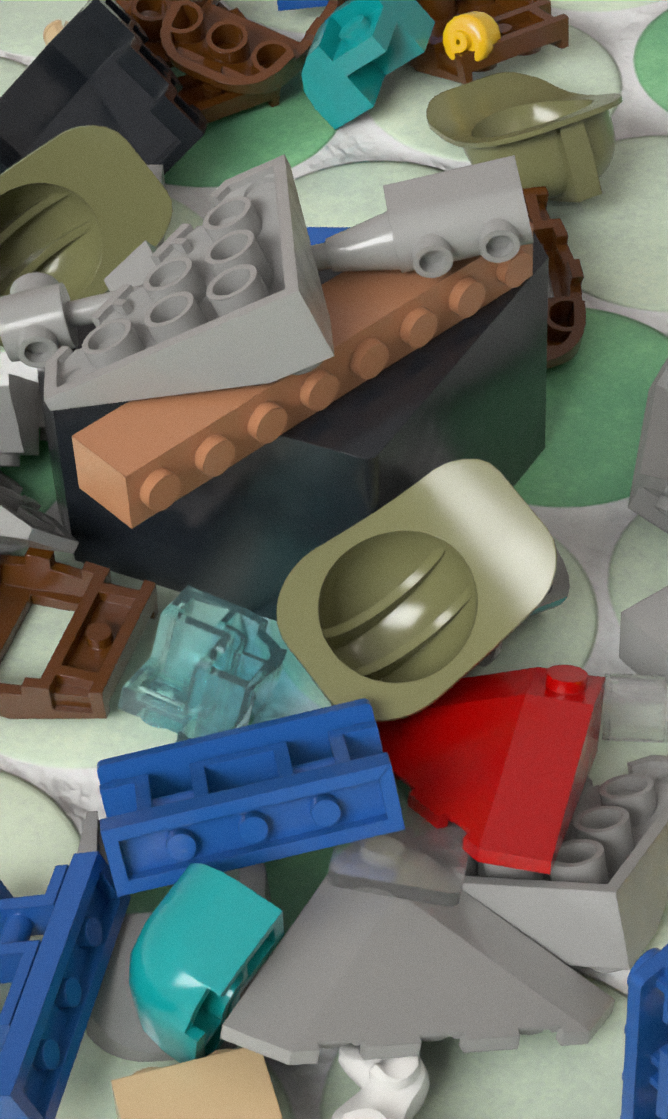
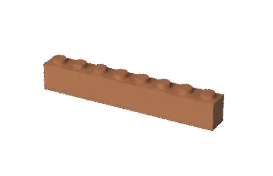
(170, 445)

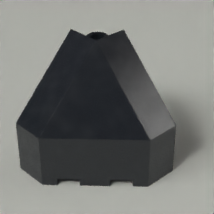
(101, 77)

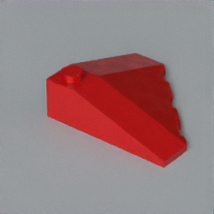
(502, 760)

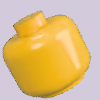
(471, 32)

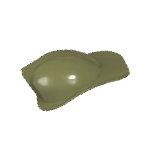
(554, 133)
(78, 210)
(418, 590)

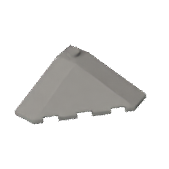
(217, 310)
(606, 879)
(408, 974)

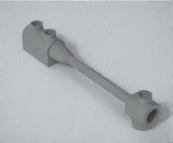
(423, 230)

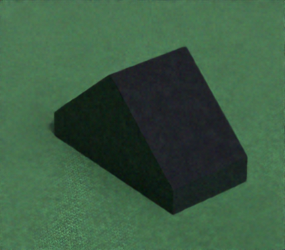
(242, 533)

